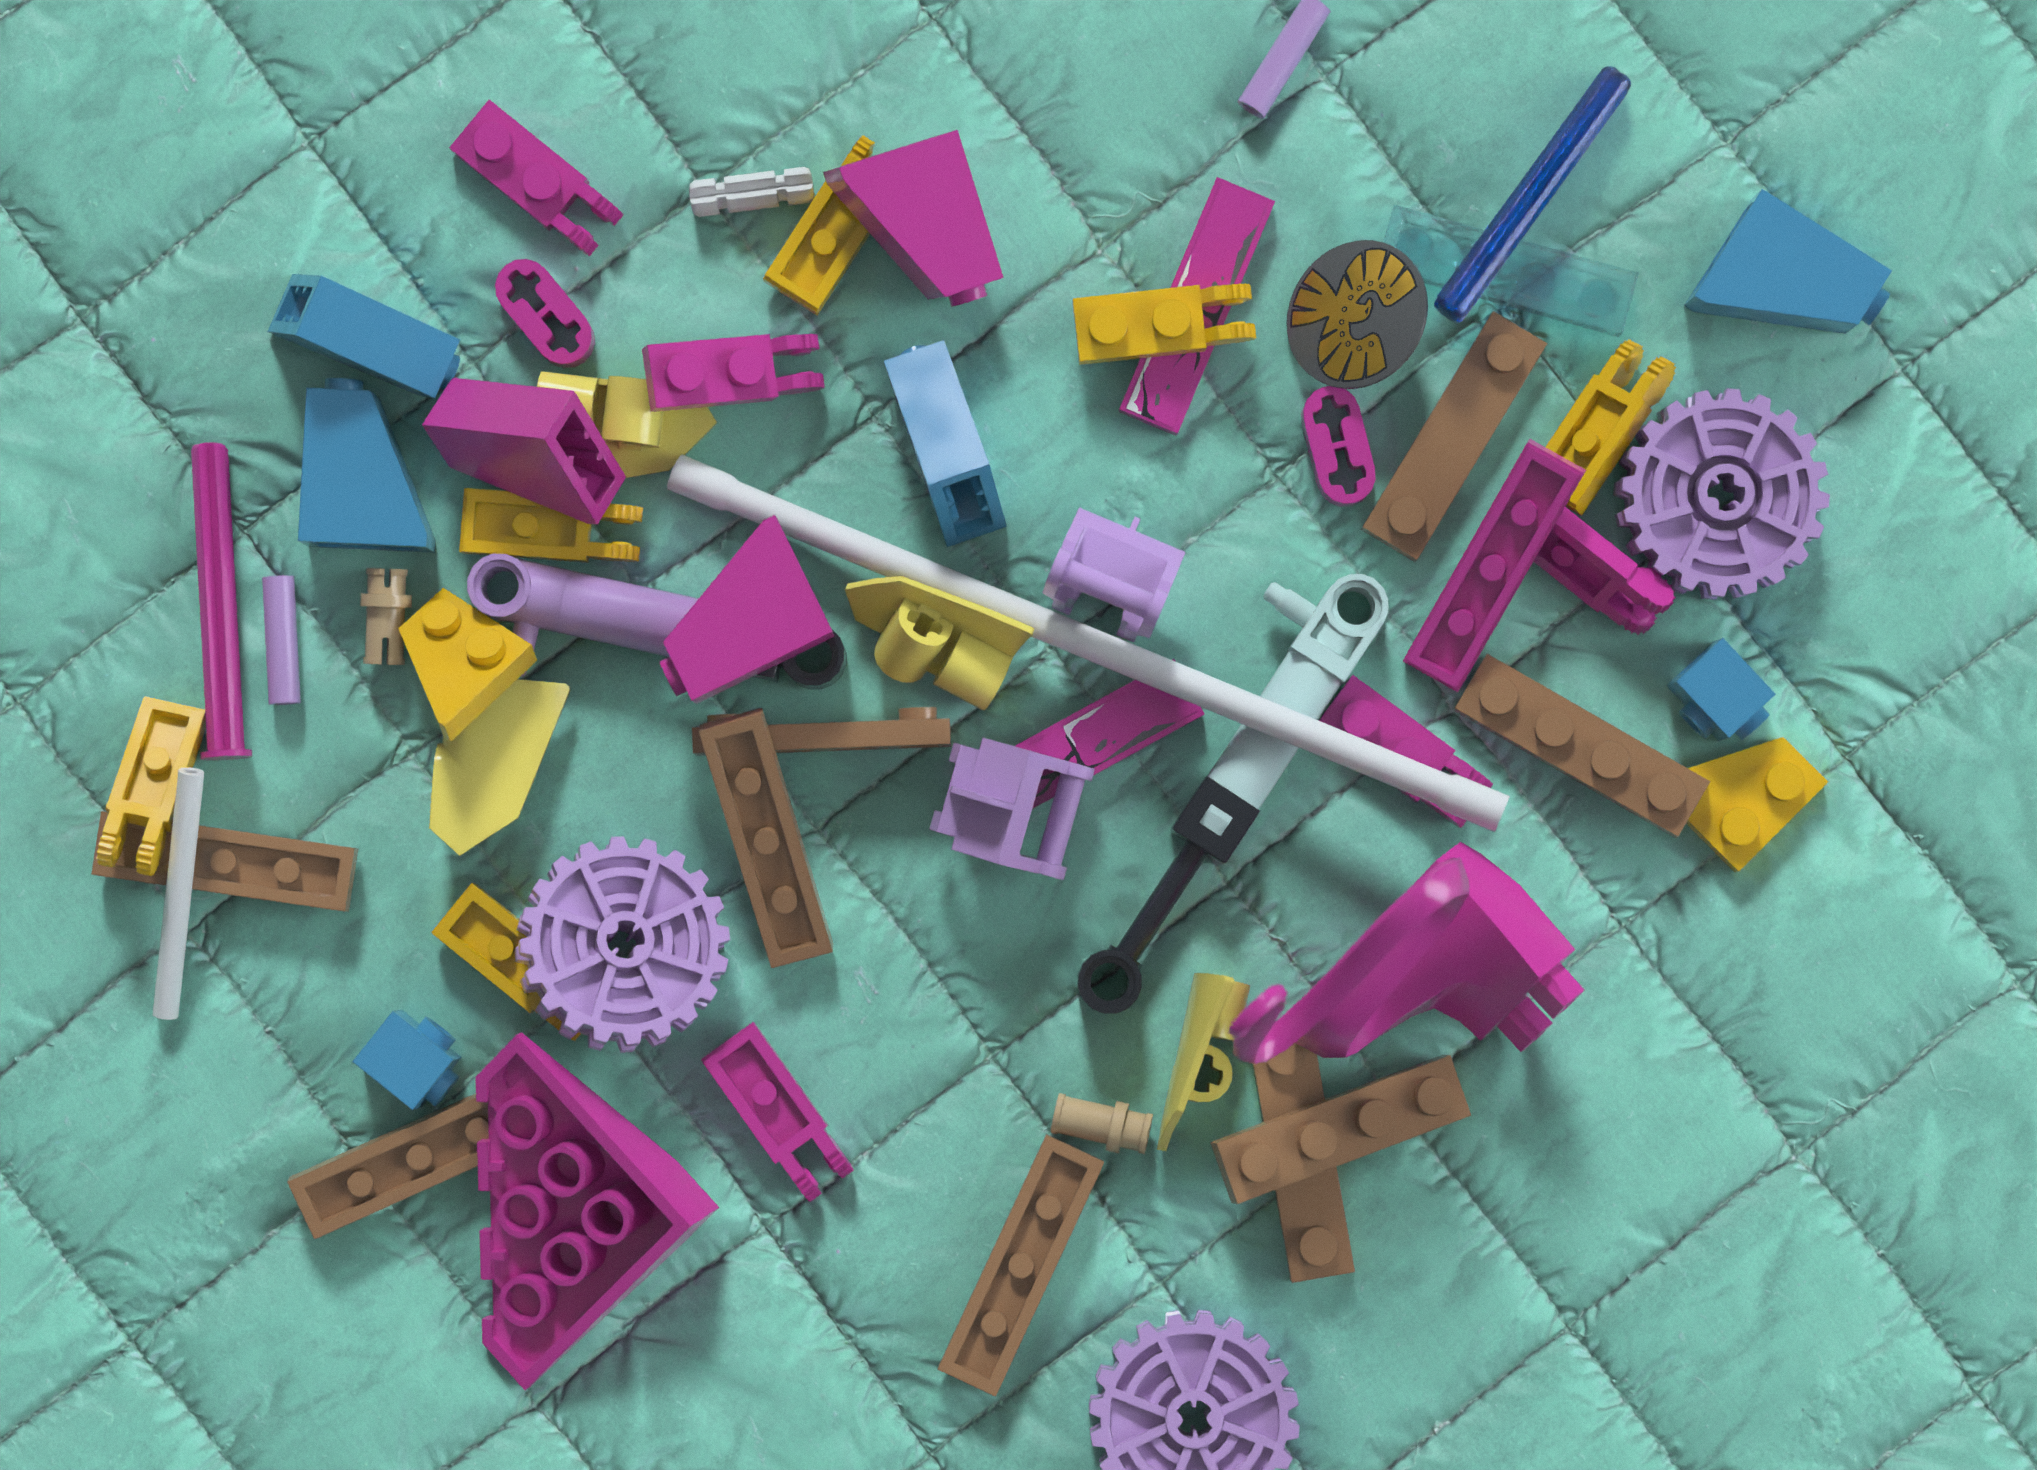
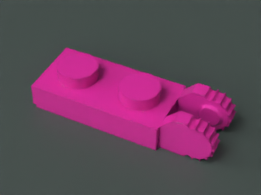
(530, 174)
(725, 371)
(1603, 575)
(1375, 719)
(773, 1105)

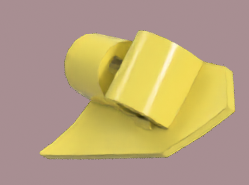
(636, 437)
(939, 634)
(493, 763)
(1209, 1013)

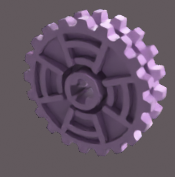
(1757, 461)
(581, 914)
(1193, 1364)

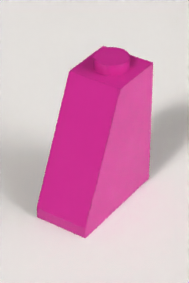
(924, 215)
(528, 444)
(746, 619)

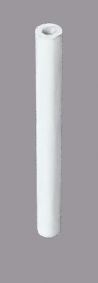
(178, 893)

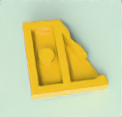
(462, 659)
(1752, 798)

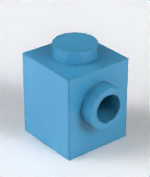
(1721, 693)
(411, 1059)

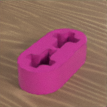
(556, 304)
(1353, 442)

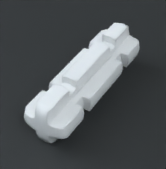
(751, 191)

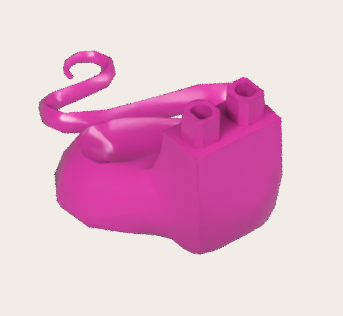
(1451, 944)

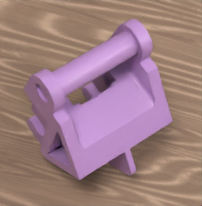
(1116, 568)
(994, 799)

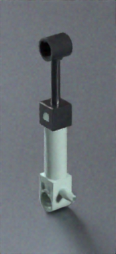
(1249, 765)

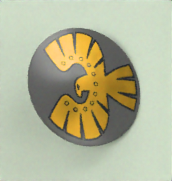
(1357, 314)

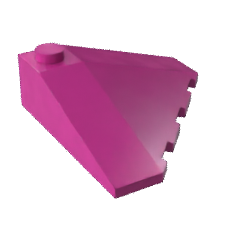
(574, 1206)

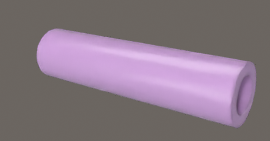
(1283, 57)
(281, 640)

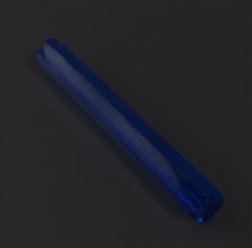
(1532, 194)

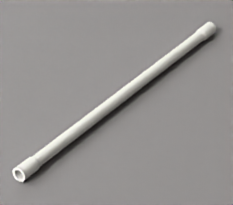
(1449, 792)

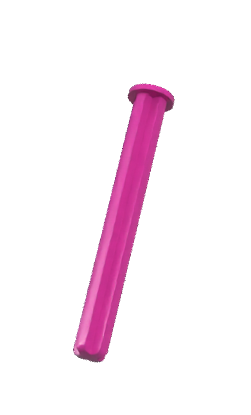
(217, 603)

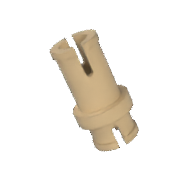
(385, 615)
(1102, 1123)

